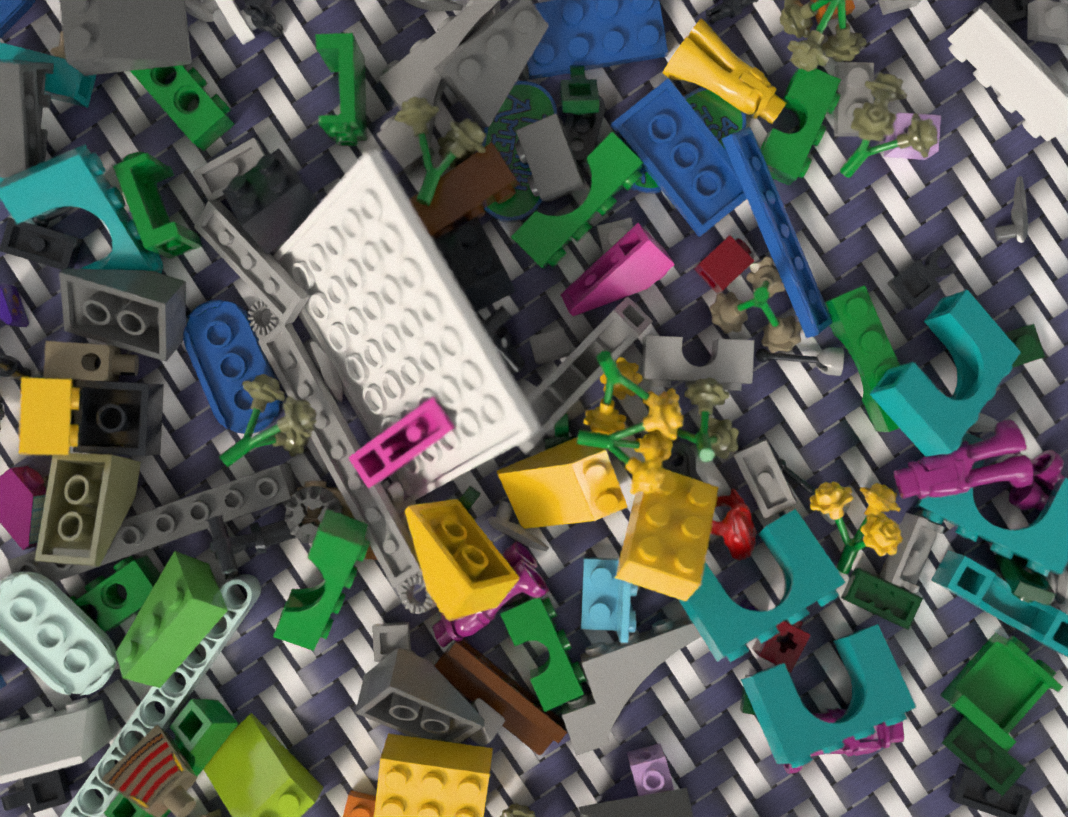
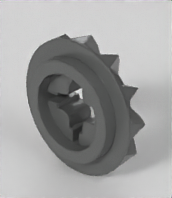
(314, 498)

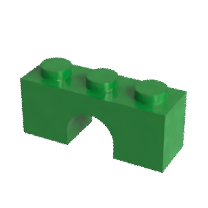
(809, 98)
(558, 677)

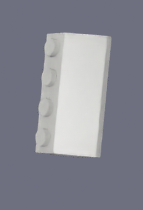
(1014, 72)
(52, 739)

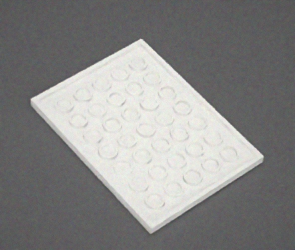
(401, 326)

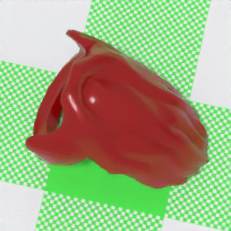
(736, 527)

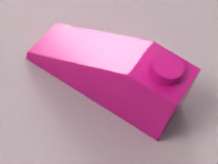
(622, 271)
(401, 442)

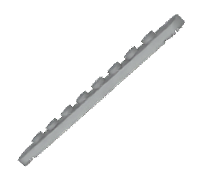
(335, 444)

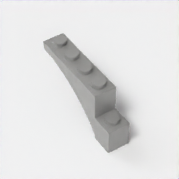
(417, 78)
(581, 367)
(615, 674)

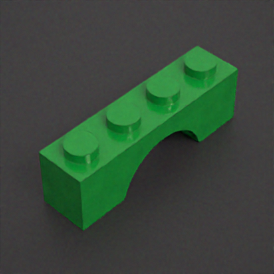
(611, 169)
(865, 339)
(334, 552)
(198, 734)

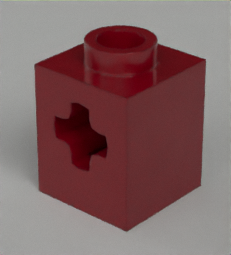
(725, 263)
(783, 652)

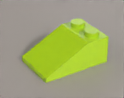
(260, 775)

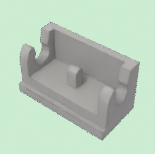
(911, 554)

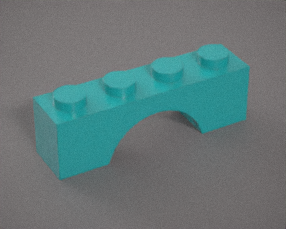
(995, 597)

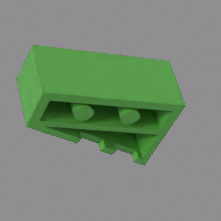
(171, 621)

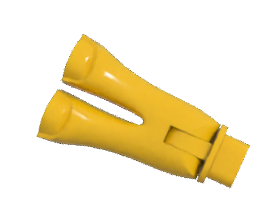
(711, 64)

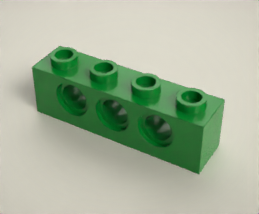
(201, 125)
(136, 576)

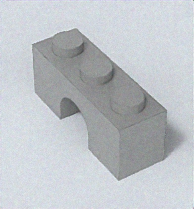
(729, 363)

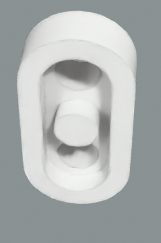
(238, 20)

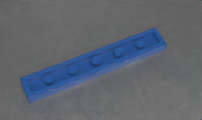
(777, 231)

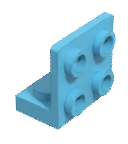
(607, 598)

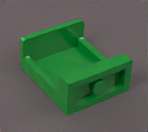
(344, 56)
(138, 181)
(1000, 687)

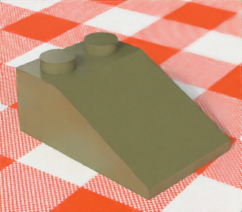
(85, 506)

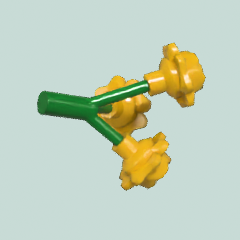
(620, 379)
(654, 446)
(878, 529)

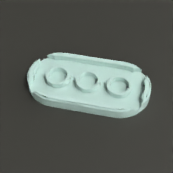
(54, 635)

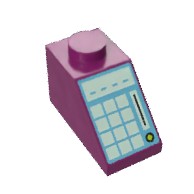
(22, 504)

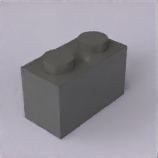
(549, 159)

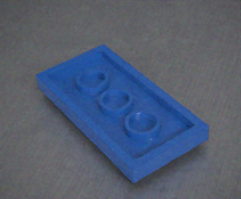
(597, 35)
(681, 156)

